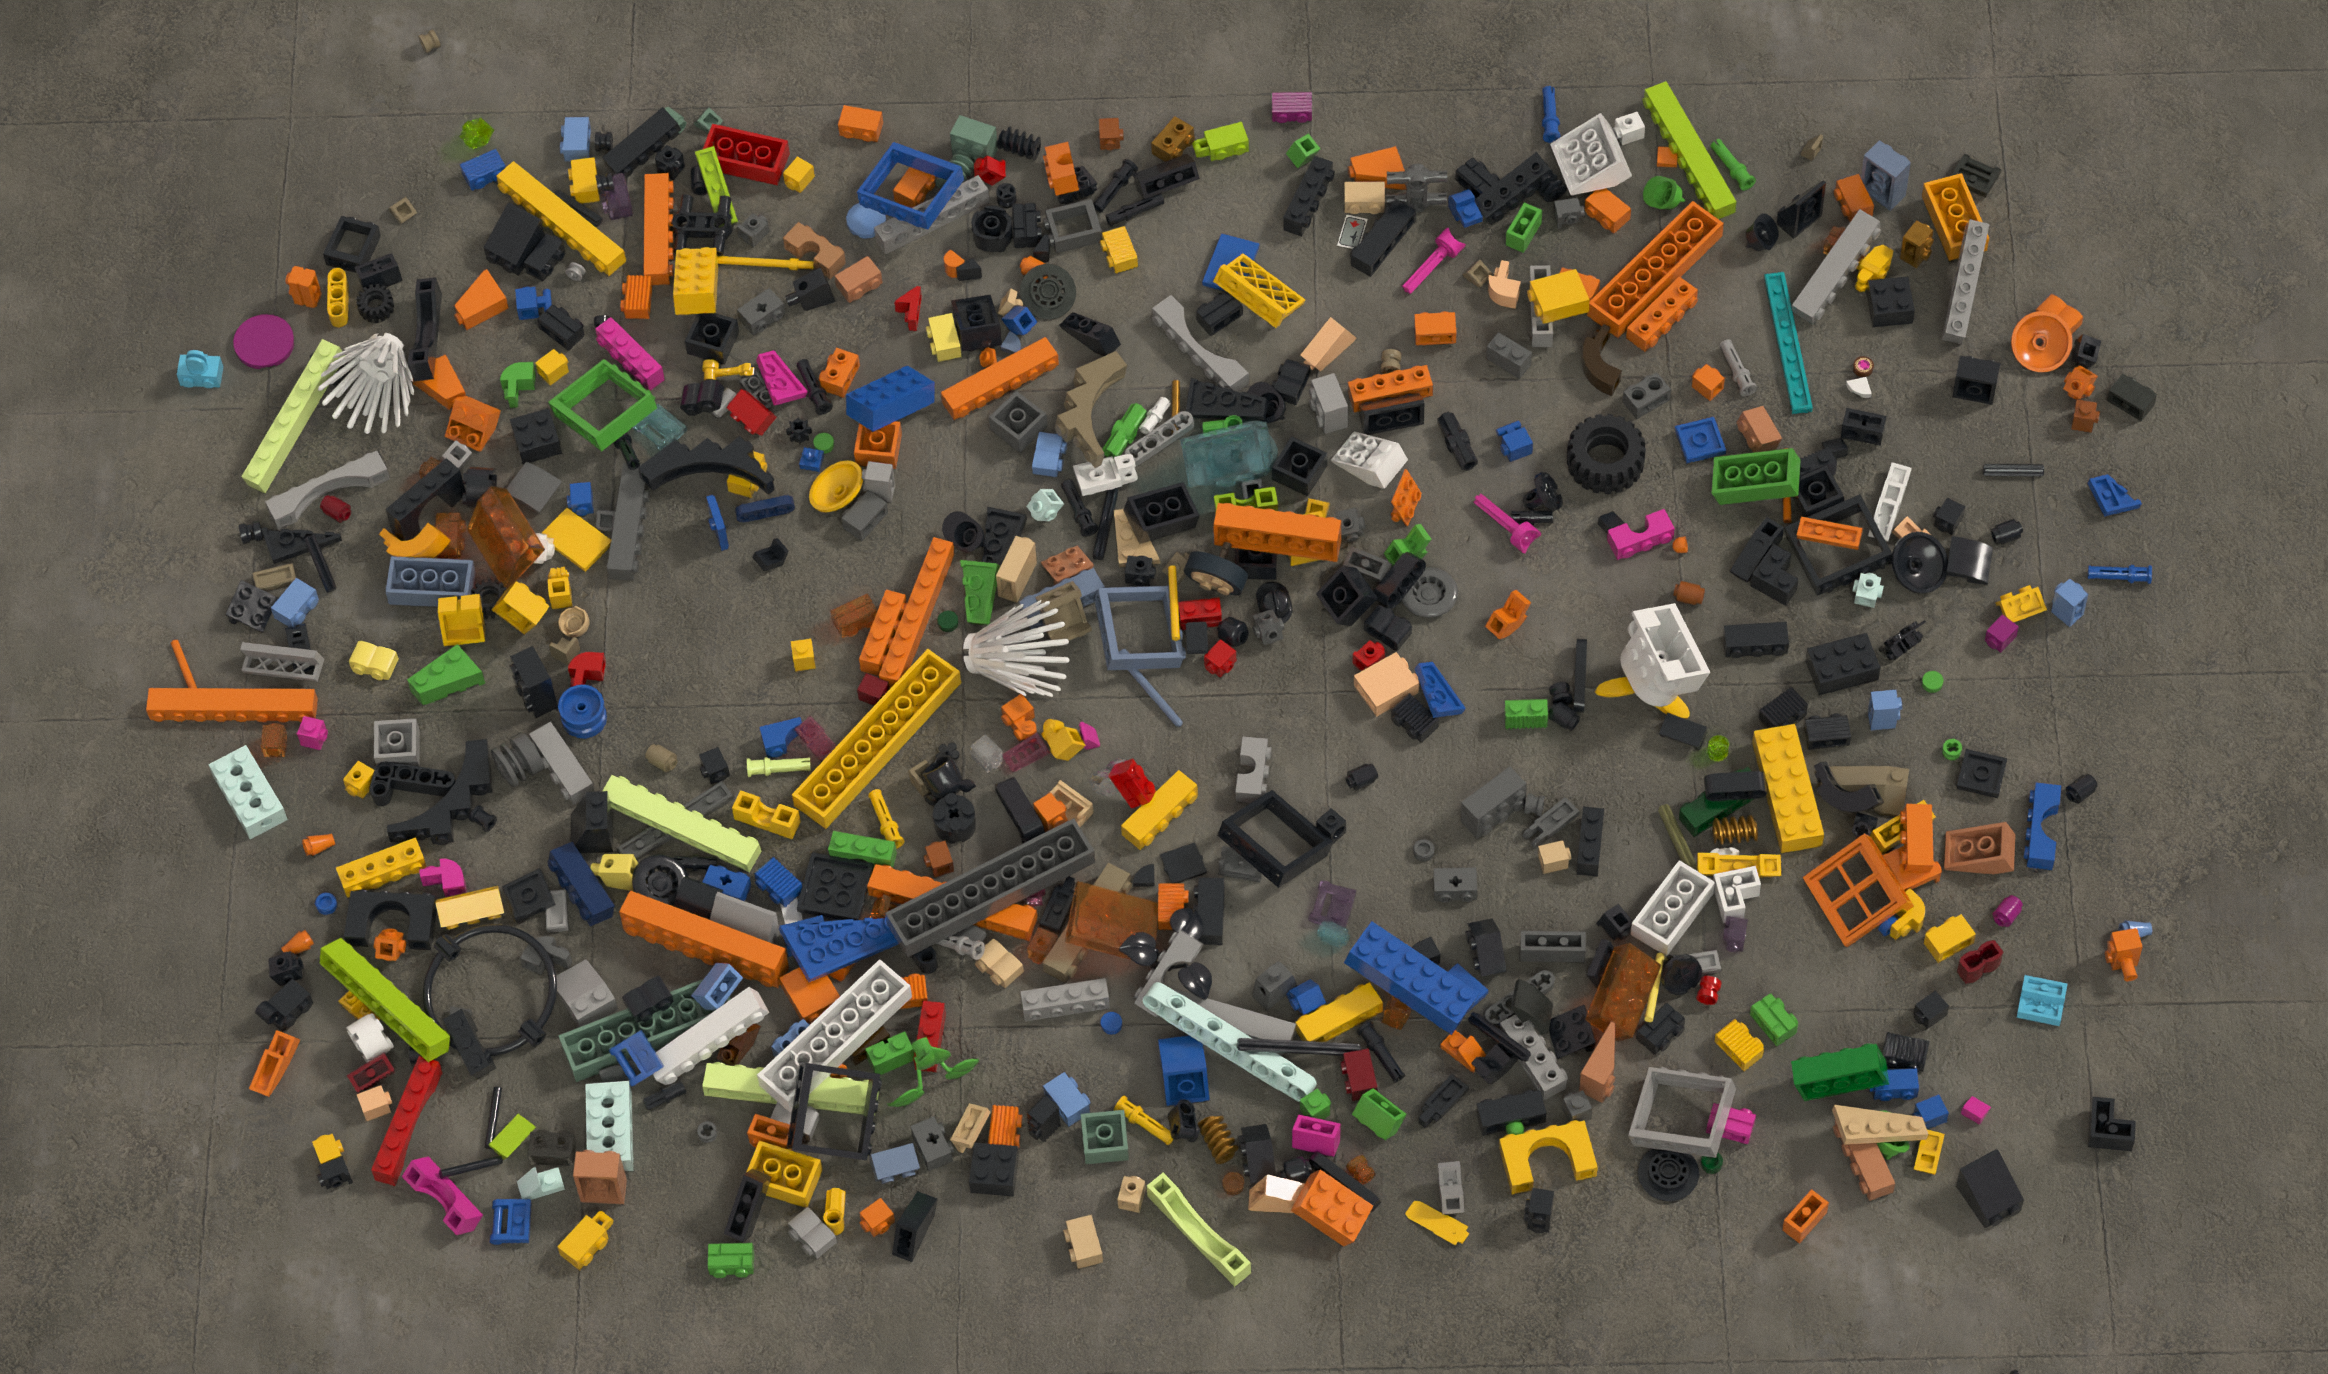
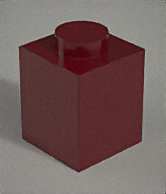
(872, 689)

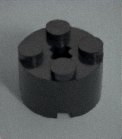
(992, 229)
(477, 483)
(954, 818)

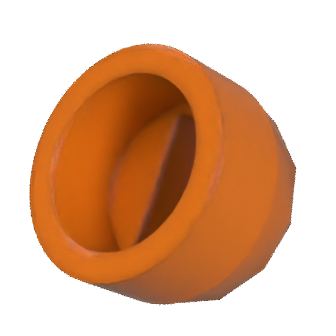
(1680, 545)

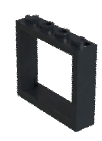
(1847, 575)
(1262, 859)
(800, 1105)

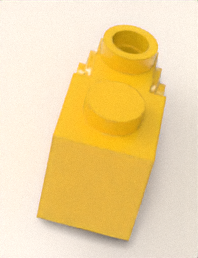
(559, 588)
(1063, 741)

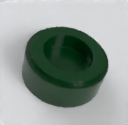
(947, 621)
(1712, 1165)

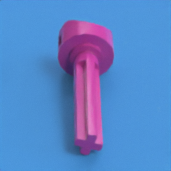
(1446, 246)
(1522, 534)

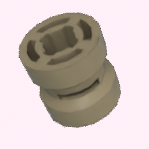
(1391, 360)

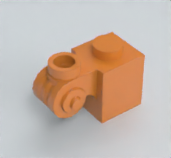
(1018, 715)

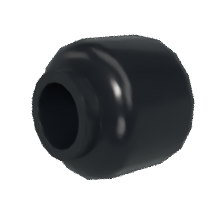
(1233, 631)
(1296, 1169)

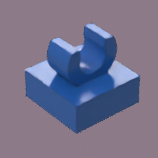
(811, 459)

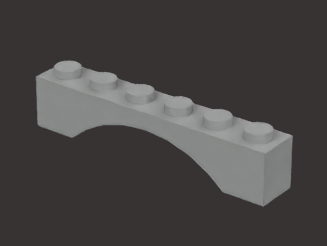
(1224, 371)
(364, 472)

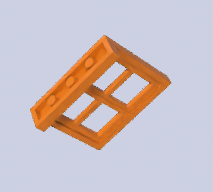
(1881, 873)

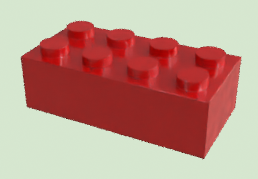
(748, 153)

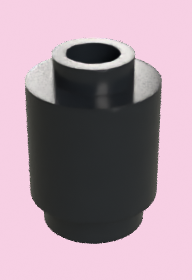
(697, 182)
(2006, 532)
(1564, 716)
(1361, 776)
(2081, 788)

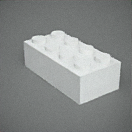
(1672, 908)

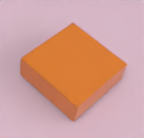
(1666, 158)

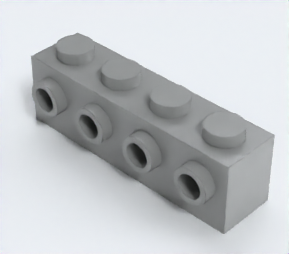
(561, 762)
(1065, 999)
(1542, 1063)

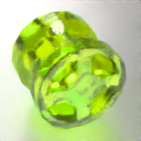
(1715, 743)

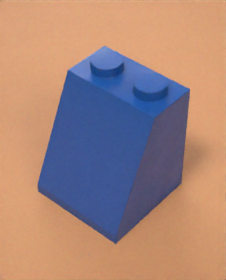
(1183, 1070)

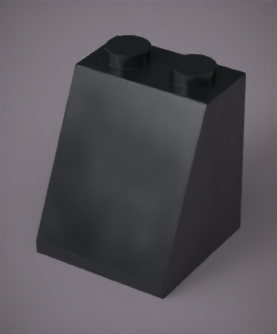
(513, 239)
(593, 823)
(1989, 1189)

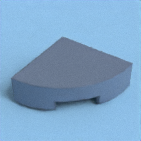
(1011, 343)

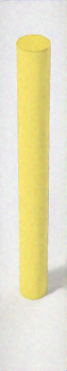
(1651, 1004)

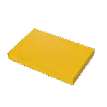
(577, 539)

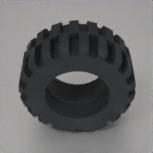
(1606, 431)

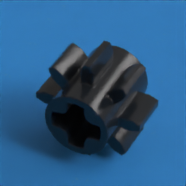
(799, 431)

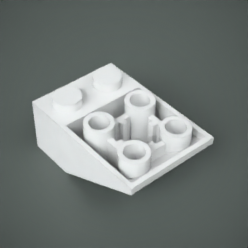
(1370, 459)

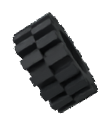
(377, 312)
(485, 589)

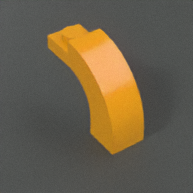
(426, 544)

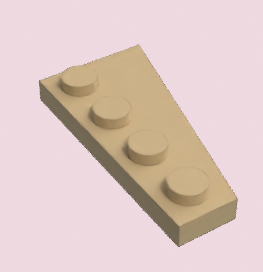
(1873, 1126)

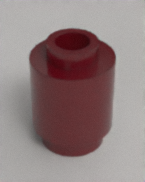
(335, 508)

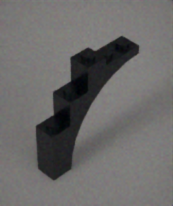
(707, 457)
(457, 804)

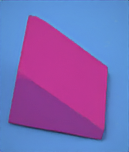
(1089, 736)
(1975, 1110)

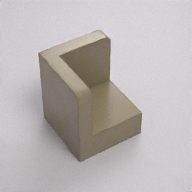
(565, 650)
(916, 778)

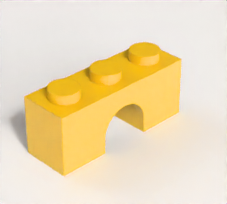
(752, 811)

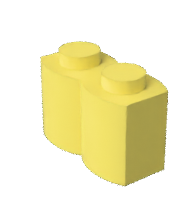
(373, 660)

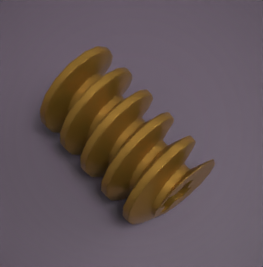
(1734, 829)
(1218, 1138)

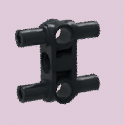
(702, 224)

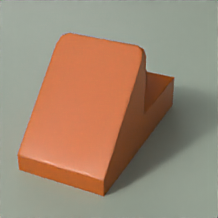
(1462, 1049)

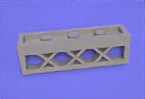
(281, 654)

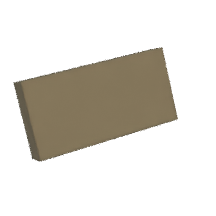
(274, 577)

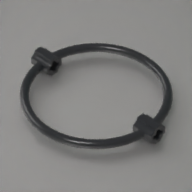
(449, 949)

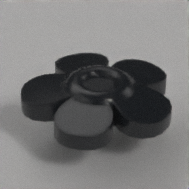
(951, 750)

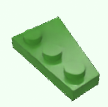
(980, 590)

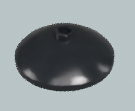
(1928, 559)

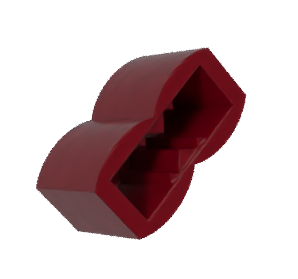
(1980, 961)

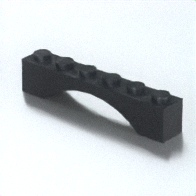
(428, 307)

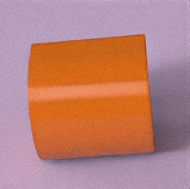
(951, 262)

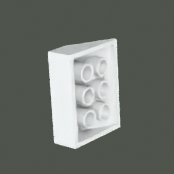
(1591, 157)

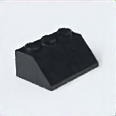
(1392, 414)

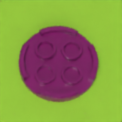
(263, 341)

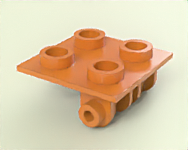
(1405, 499)

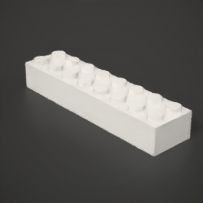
(837, 1031)

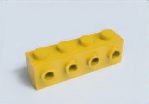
(382, 867)

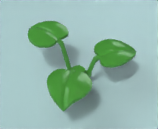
(925, 1058)

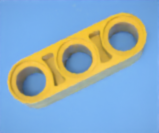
(334, 304)

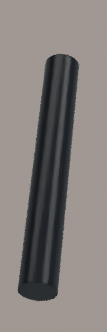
(493, 1116)
(470, 1167)

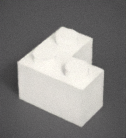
(1732, 888)

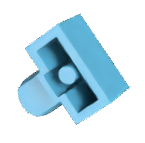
(199, 370)

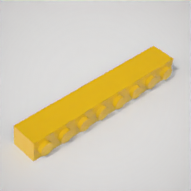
(561, 219)

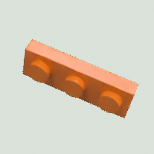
(1829, 533)

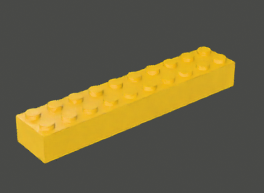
(876, 738)

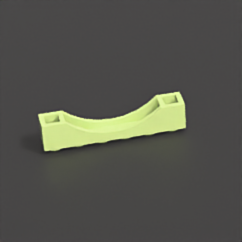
(1212, 1246)

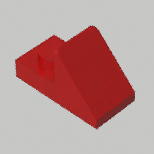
(910, 305)

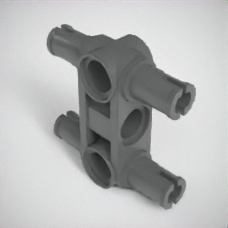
(1416, 181)

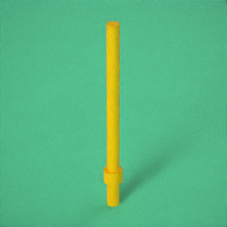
(792, 264)

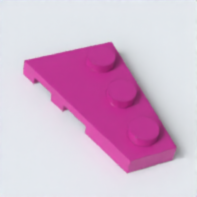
(779, 379)

